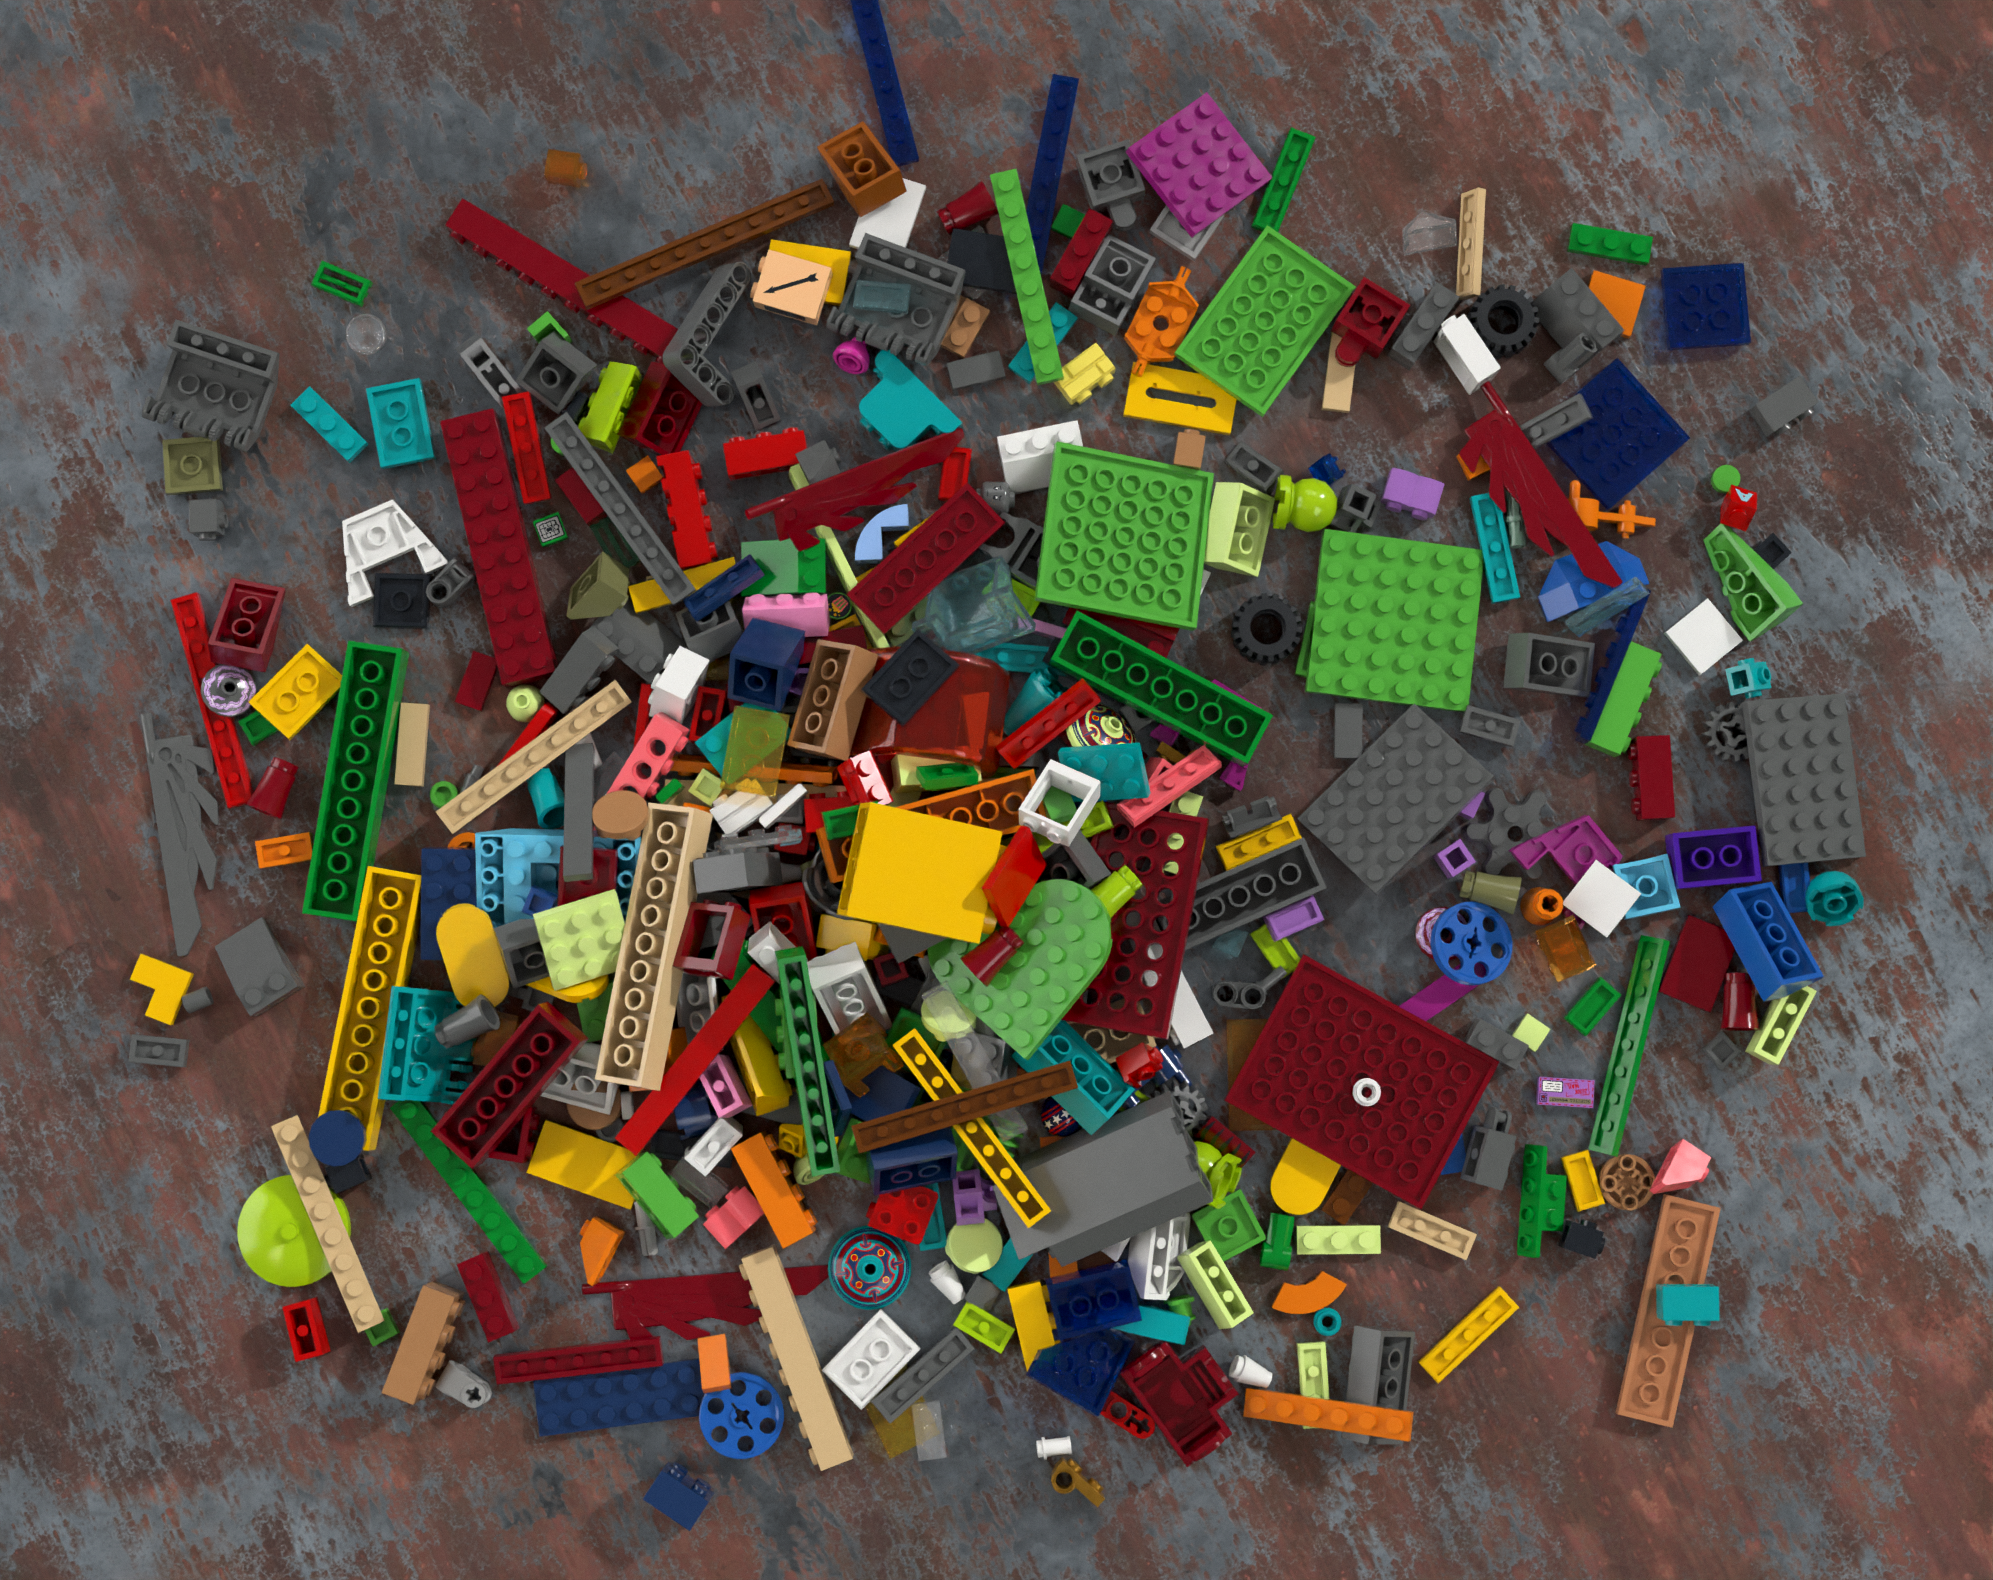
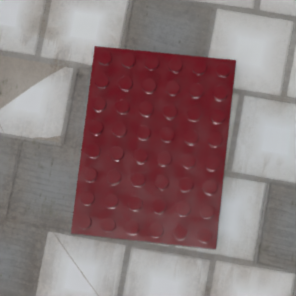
(1327, 1039)

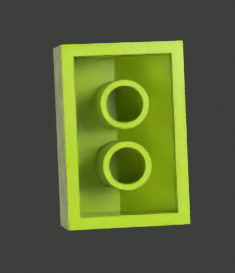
(610, 405)

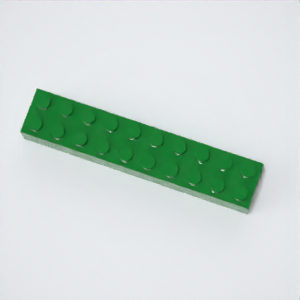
(355, 779)

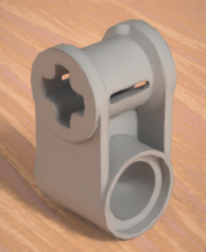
(460, 1382)

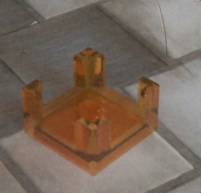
(860, 1051)

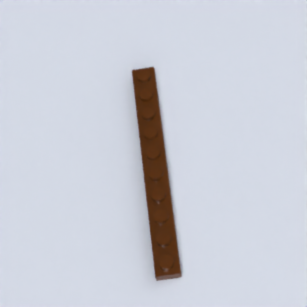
(704, 244)

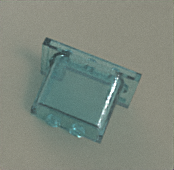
(975, 610)

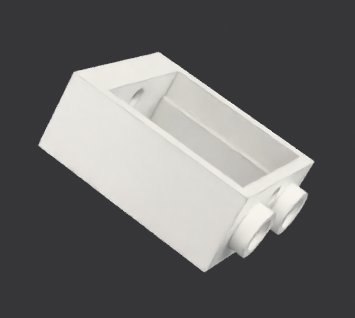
(1466, 353)
(1070, 782)

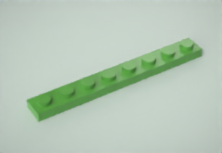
(1027, 277)

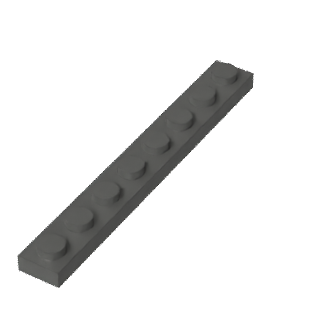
(620, 509)

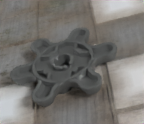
(1494, 830)

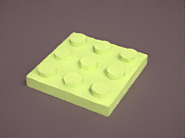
(581, 938)

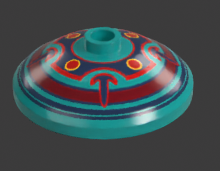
(863, 1247)

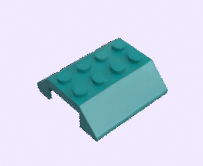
(413, 1058)

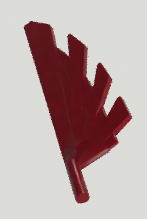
(1530, 483)
(861, 486)
(690, 1298)

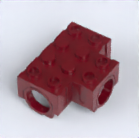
(1182, 1397)

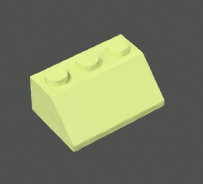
(1237, 528)

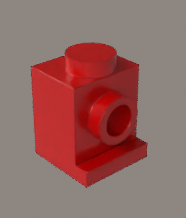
(1139, 1064)

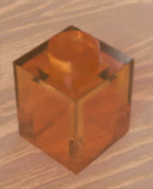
(565, 168)

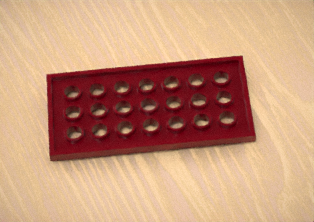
(1172, 939)

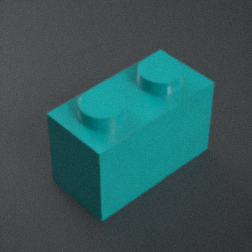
(1687, 1303)

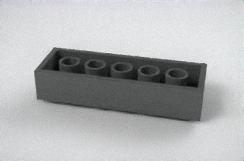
(1251, 891)

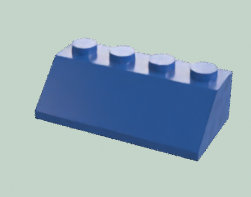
(1767, 940)

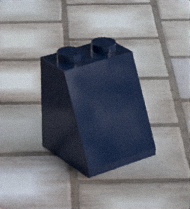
(765, 663)
(887, 1094)

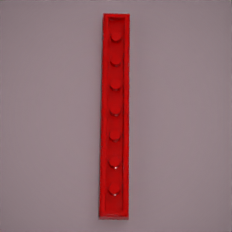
(220, 729)
(695, 1059)

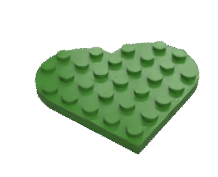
(1062, 953)

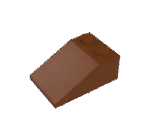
(862, 169)

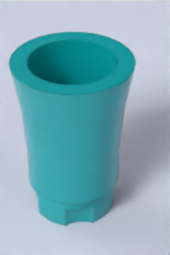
(547, 799)

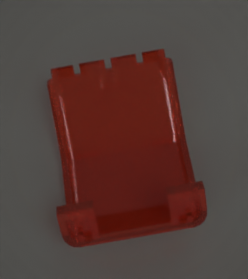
(955, 725)

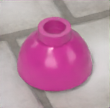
(852, 356)

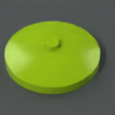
(279, 1236)

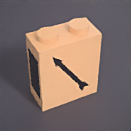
(791, 287)

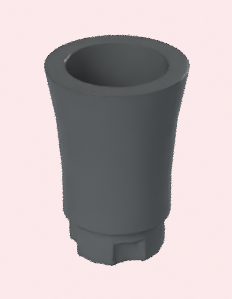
(468, 1022)

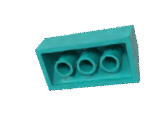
(1100, 1086)

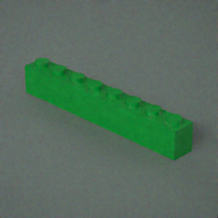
(807, 1061)

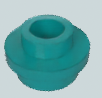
(1335, 1325)

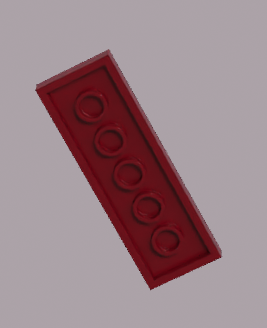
(925, 558)

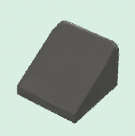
(982, 1293)

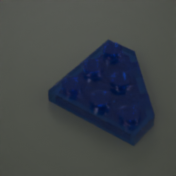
(1083, 1367)

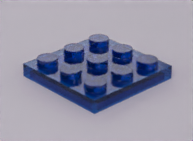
(1705, 306)

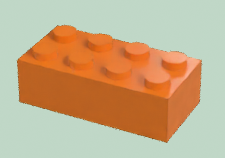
(774, 1189)

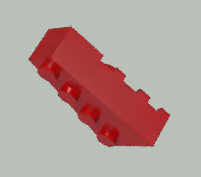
(687, 510)

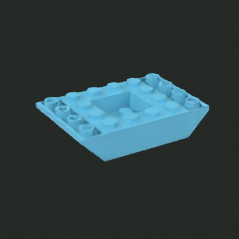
(519, 858)

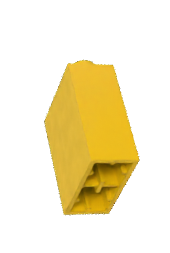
(920, 873)

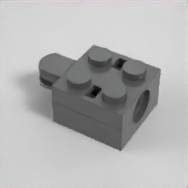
(1109, 184)
(998, 1052)

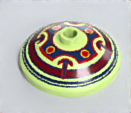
(1100, 727)

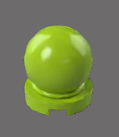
(1306, 504)
(1220, 1171)

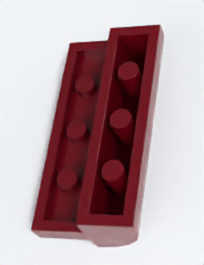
(1150, 635)

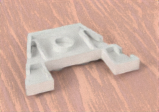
(380, 537)

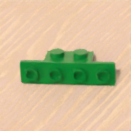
(1541, 1201)

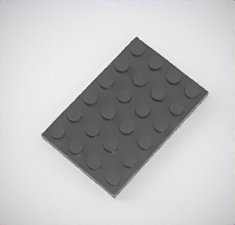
(1803, 779)
(1395, 799)

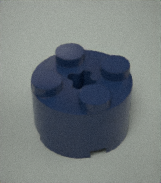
(694, 1113)

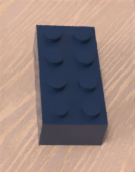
(446, 880)

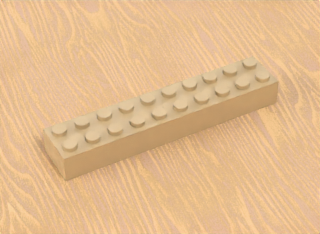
(645, 980)

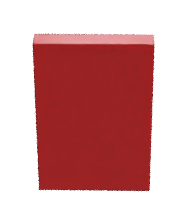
(1014, 876)

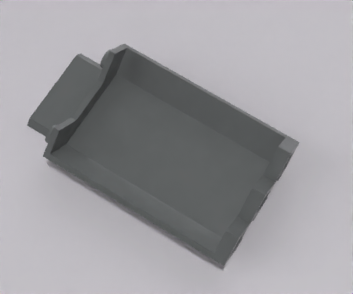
(1110, 1183)

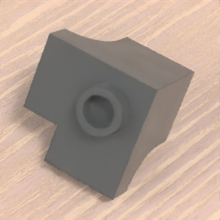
(1355, 508)

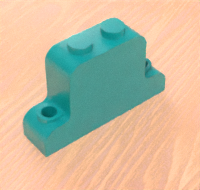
(902, 406)

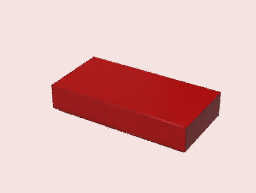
(954, 472)

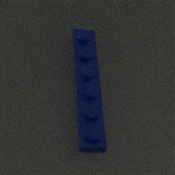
(1606, 675)

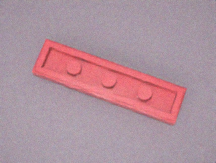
(1171, 785)

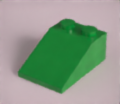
(786, 568)

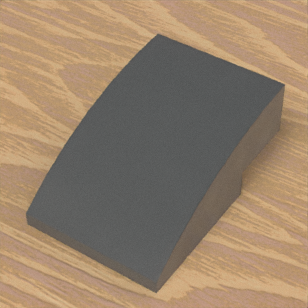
(1111, 284)

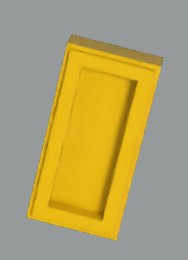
(1582, 1180)

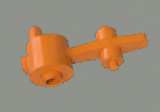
(1590, 515)

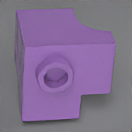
(972, 1197)

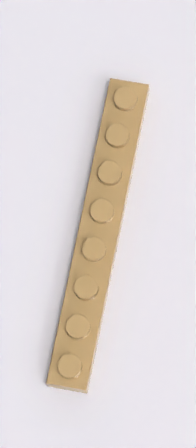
(533, 756)
(327, 1224)

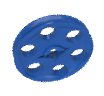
(1460, 948)
(756, 1414)

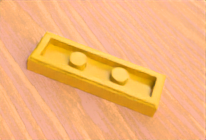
(1258, 842)

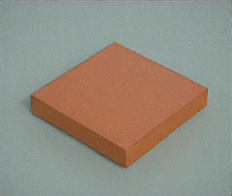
(1619, 297)

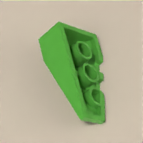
(1754, 589)

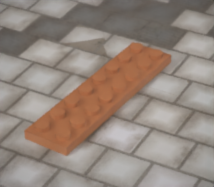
(1658, 1350)

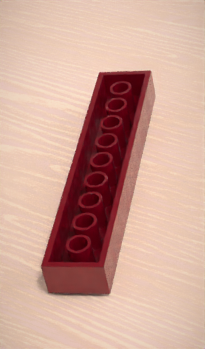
(499, 548)

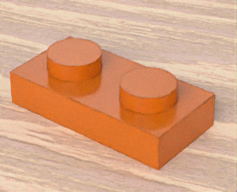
(284, 850)

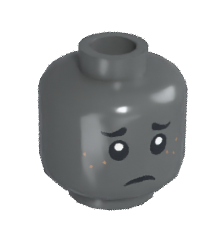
(997, 496)

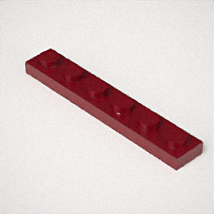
(578, 1360)

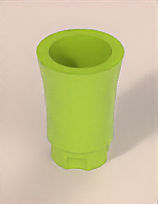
(1117, 889)

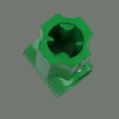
(1277, 1249)

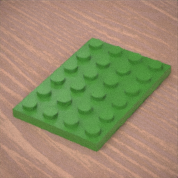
(1264, 321)

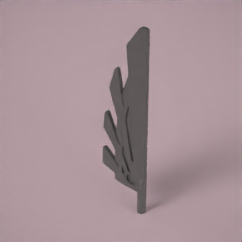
(178, 818)

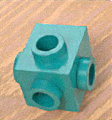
(1748, 678)

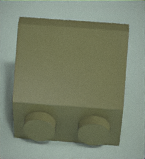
(599, 589)

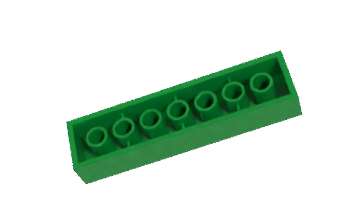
(1161, 689)

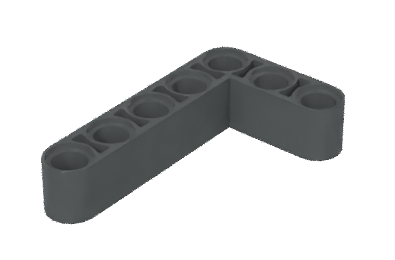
(698, 332)

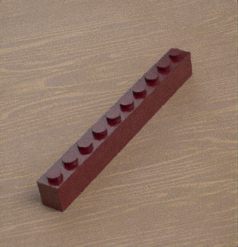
(557, 279)

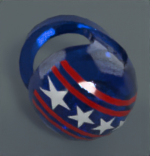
(1057, 1119)

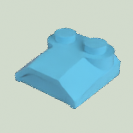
(1654, 882)

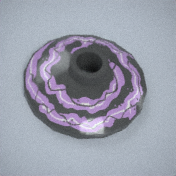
(224, 702)

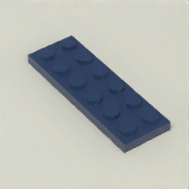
(618, 1398)

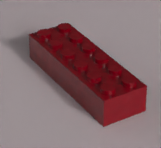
(509, 1084)

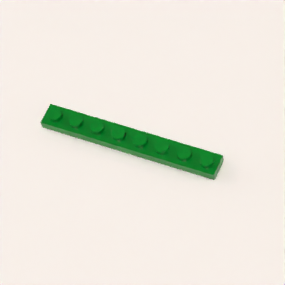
(1629, 1045)
(471, 1191)

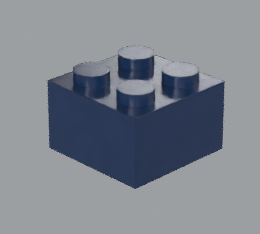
(679, 1495)

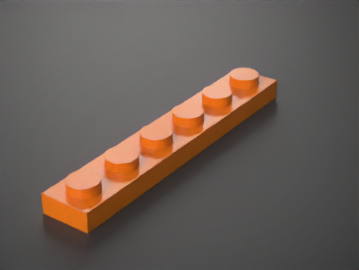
(790, 772)
(1328, 1414)

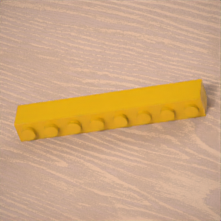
(974, 1133)

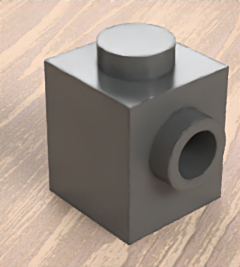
(207, 519)

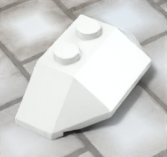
(1155, 1260)

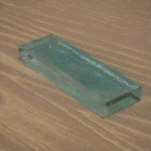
(1607, 606)

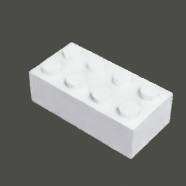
(846, 988)

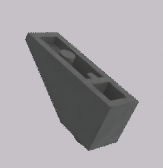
(488, 368)

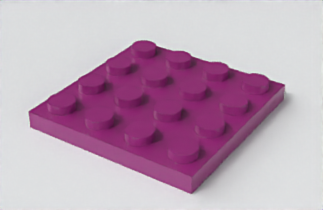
(1199, 164)

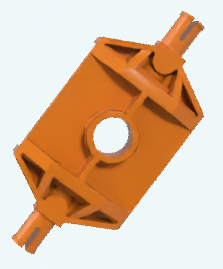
(1166, 301)

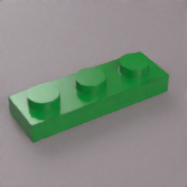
(1609, 244)

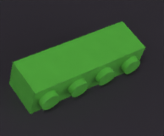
(1625, 700)

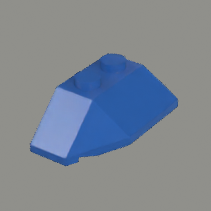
(1568, 589)

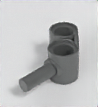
(1239, 989)

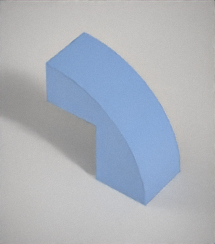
(870, 543)

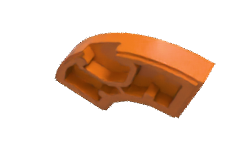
(1309, 1296)

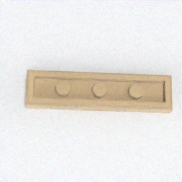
(1470, 244)

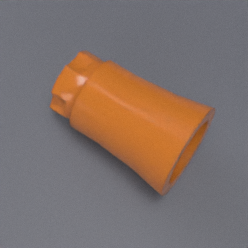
(1532, 907)

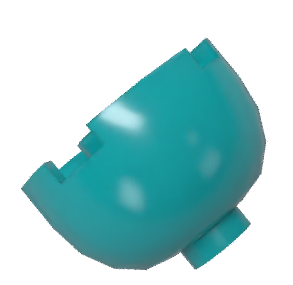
(1833, 898)

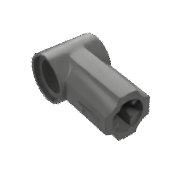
(1567, 360)

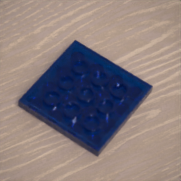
(1623, 439)

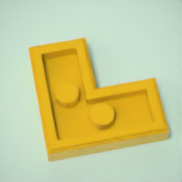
(169, 986)

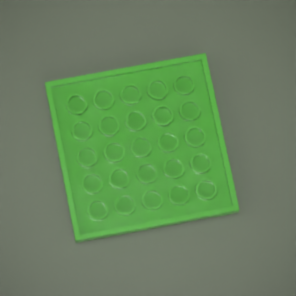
(1124, 536)
(1394, 620)

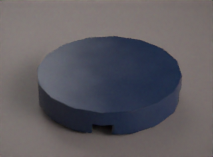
(337, 1138)

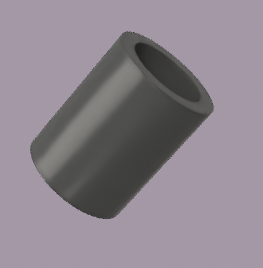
(197, 1000)

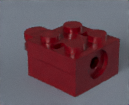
(1364, 328)

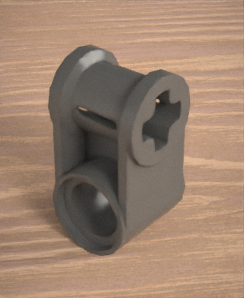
(452, 582)

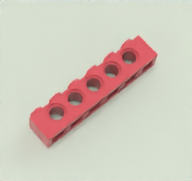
(660, 728)

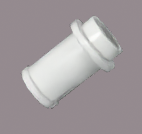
(1053, 1447)

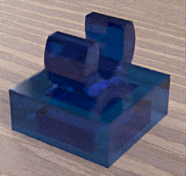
(1327, 470)

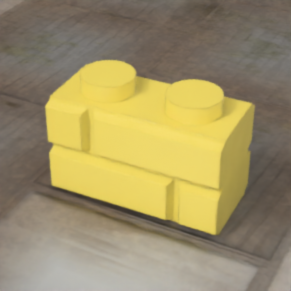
(1085, 374)

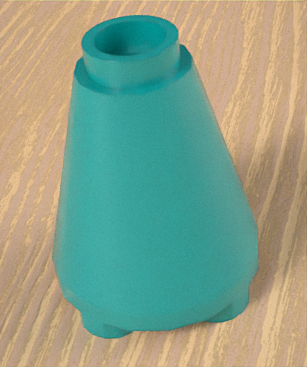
(1034, 696)

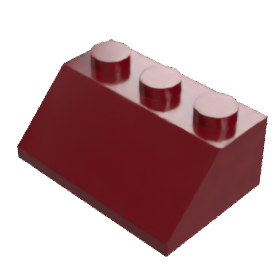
(660, 413)

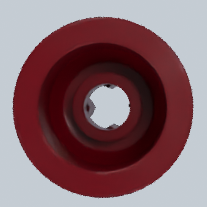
(968, 209)
(274, 788)
(992, 954)
(1739, 1003)

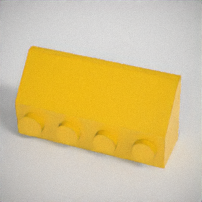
(759, 1068)

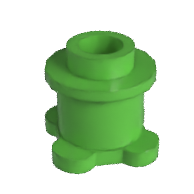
(1181, 1305)

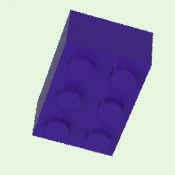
(1714, 857)

